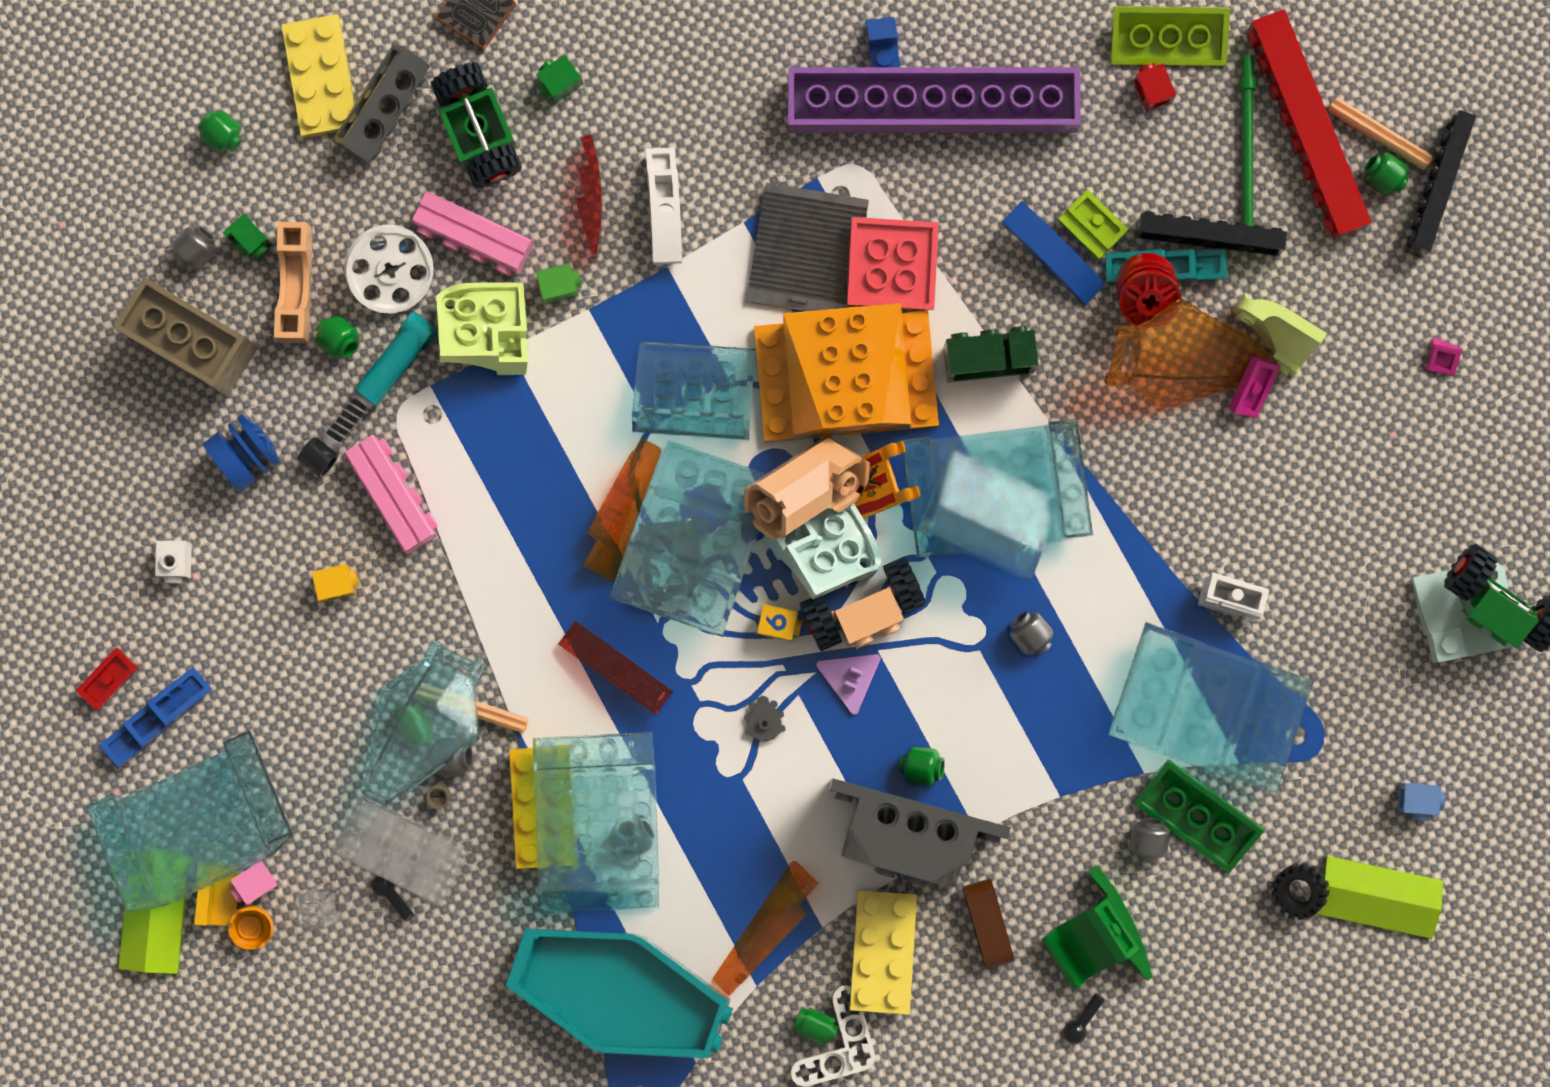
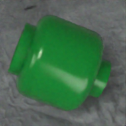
(220, 132)
(1386, 174)
(337, 337)
(922, 766)

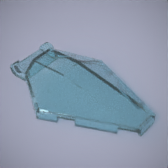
(421, 723)

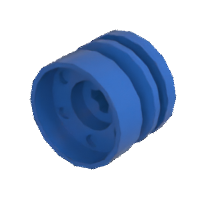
(242, 452)

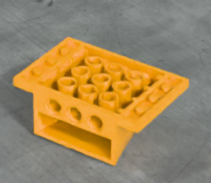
(846, 373)

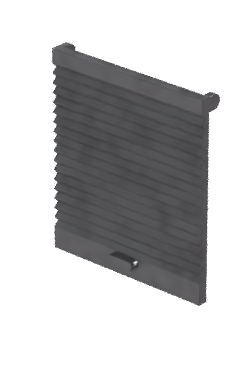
(803, 248)

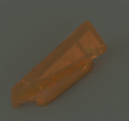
(620, 510)
(768, 927)

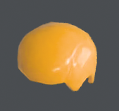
(250, 927)

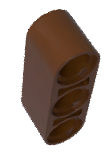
(988, 924)

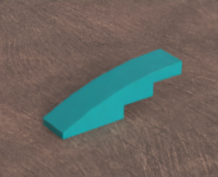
(1188, 264)

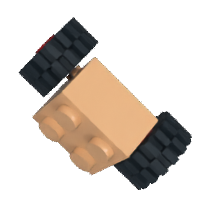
(869, 615)

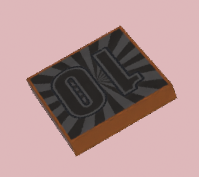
(476, 19)

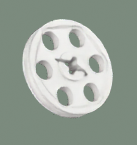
(401, 273)

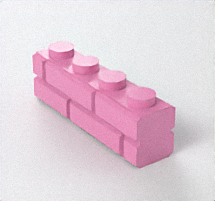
(471, 233)
(391, 494)

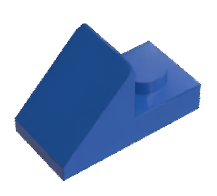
(882, 42)

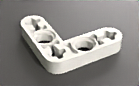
(845, 1053)

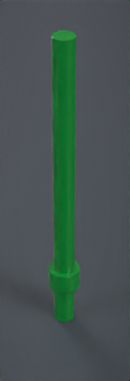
(1247, 85)

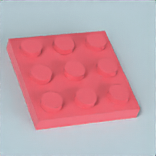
(892, 263)

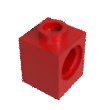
(1154, 86)

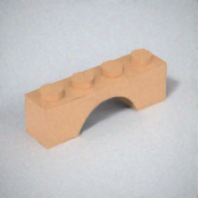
(295, 264)

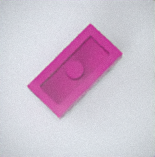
(1254, 386)

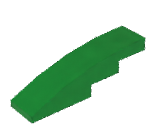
(1138, 959)

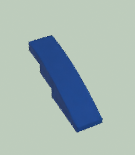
(1053, 253)
(155, 718)

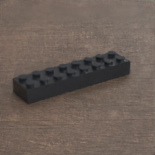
(1440, 183)
(1211, 234)

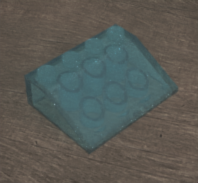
(693, 390)
(989, 516)

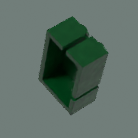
(990, 354)

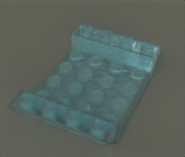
(1039, 456)
(596, 822)
(191, 827)

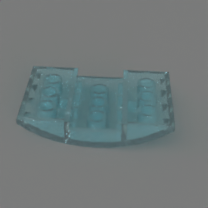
(690, 540)
(1210, 708)

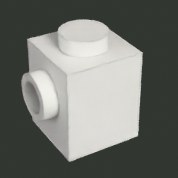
(173, 561)

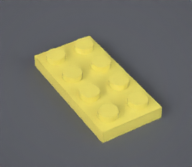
(319, 74)
(883, 952)

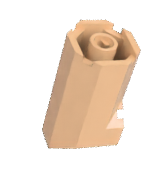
(805, 486)

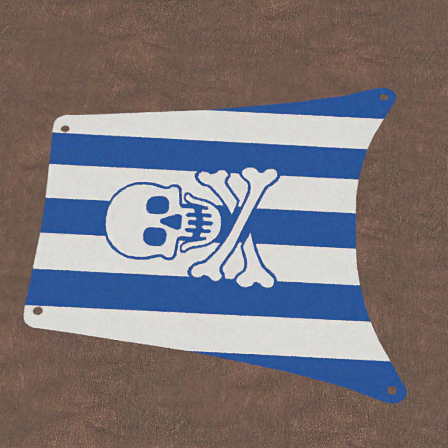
(516, 488)

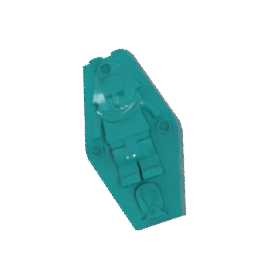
(619, 993)

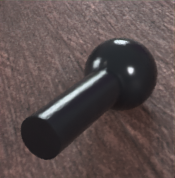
(386, 889)
(1075, 1030)

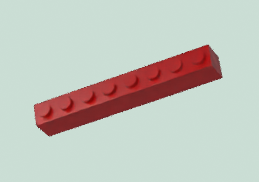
(1308, 124)

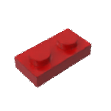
(107, 679)

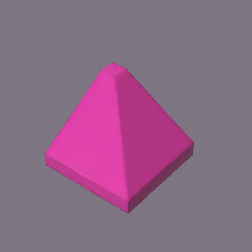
(1443, 357)

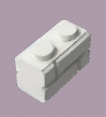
(1233, 597)

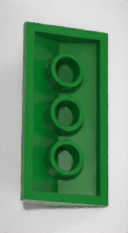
(1198, 816)

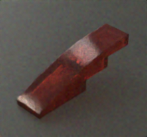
(591, 205)
(615, 667)

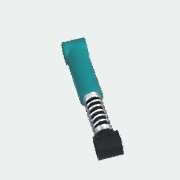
(412, 338)

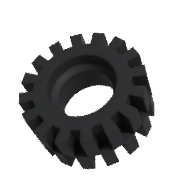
(1288, 903)

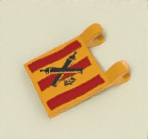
(882, 490)

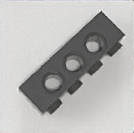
(367, 108)

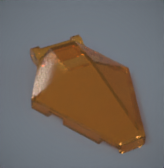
(1181, 356)

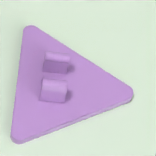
(850, 677)

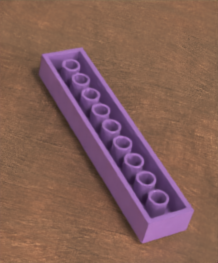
(934, 99)

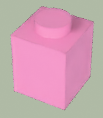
(252, 883)

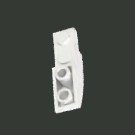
(664, 206)

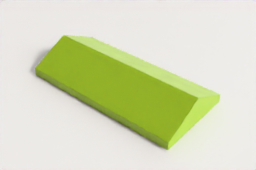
(1169, 35)
(1382, 897)
(153, 939)

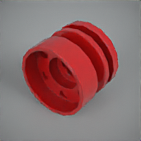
(1144, 278)

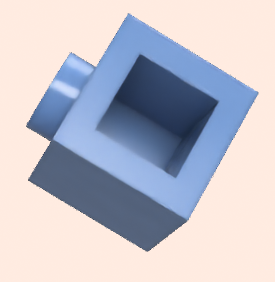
(1420, 800)

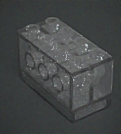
(403, 851)

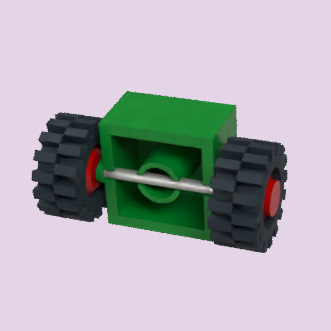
(476, 125)
(1493, 605)

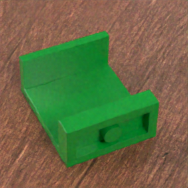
(1089, 943)

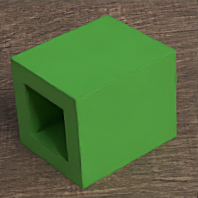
(558, 283)

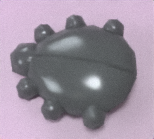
(764, 719)

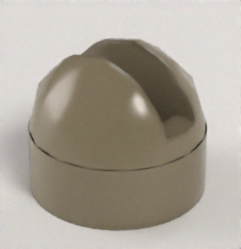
(438, 801)

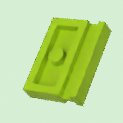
(1092, 225)

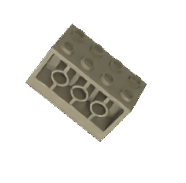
(185, 337)

